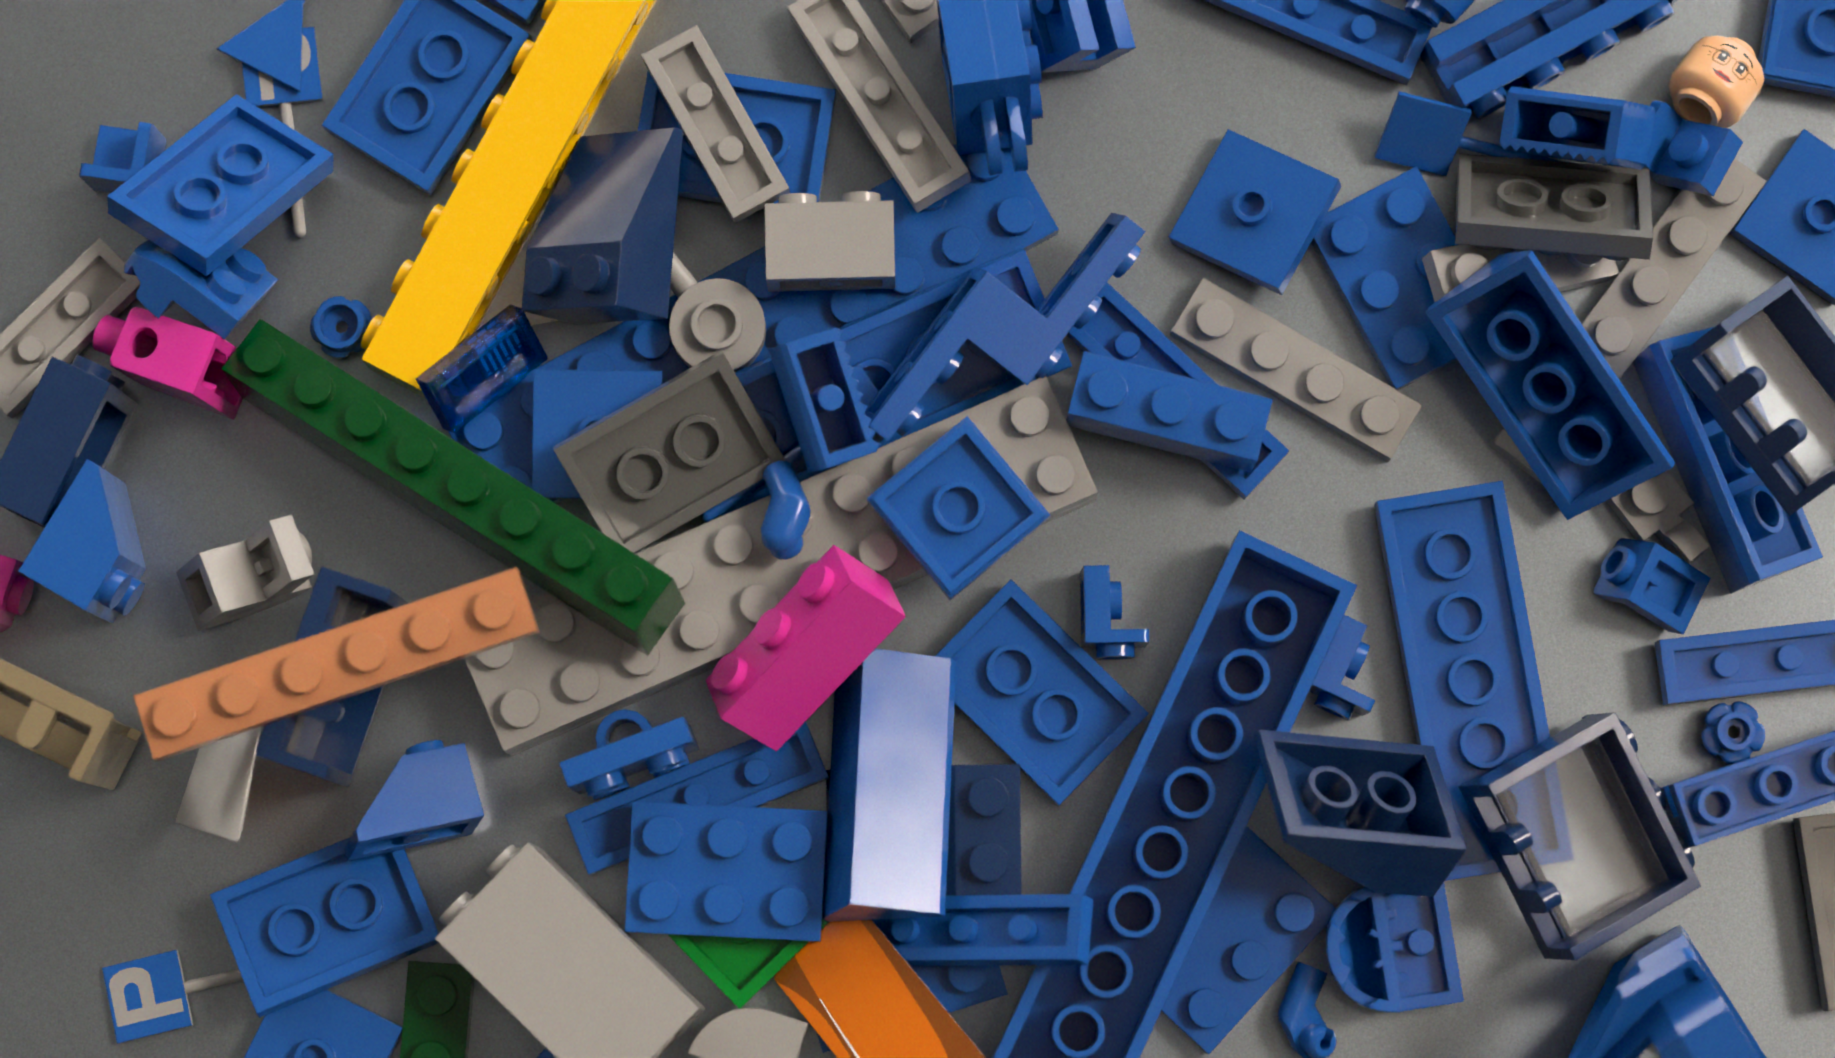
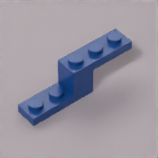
(1004, 326)

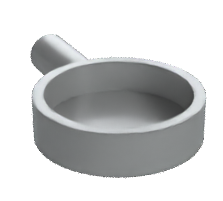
(714, 318)

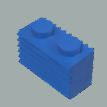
(1577, 127)
(823, 399)

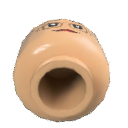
(1716, 81)

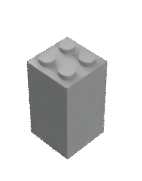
(564, 963)

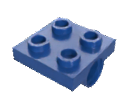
(607, 767)

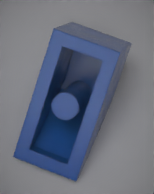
(421, 803)

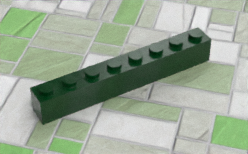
(455, 487)

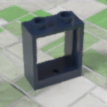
(69, 419)

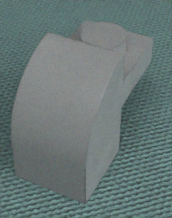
(248, 574)
(750, 1035)

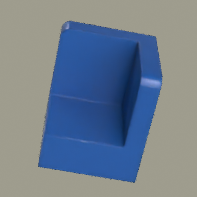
(121, 155)

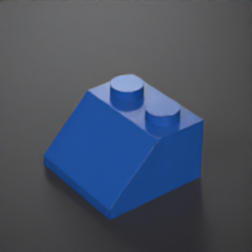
(91, 547)

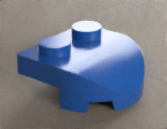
(216, 300)
(1394, 951)

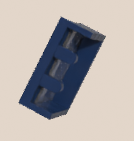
(1772, 390)
(330, 737)
(1581, 837)

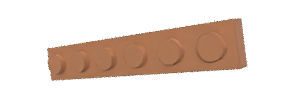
(336, 664)

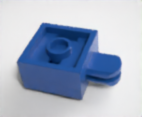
(990, 77)

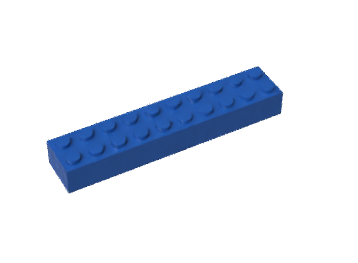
(1183, 803)

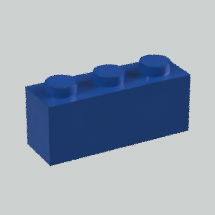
(1168, 411)

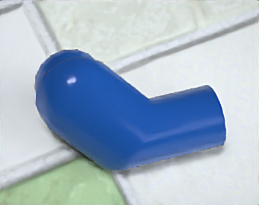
(786, 513)
(1301, 1018)

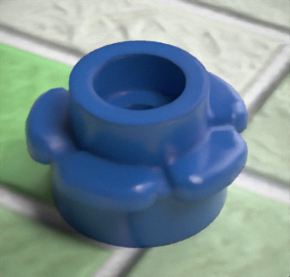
(327, 317)
(1716, 737)

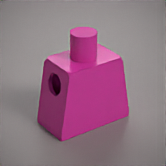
(170, 358)

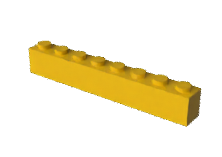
(502, 185)

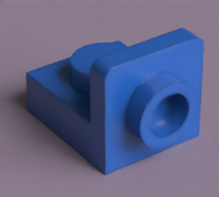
(1689, 152)
(1652, 583)
(1098, 606)
(1343, 659)

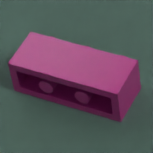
(804, 648)

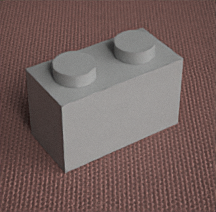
(829, 243)

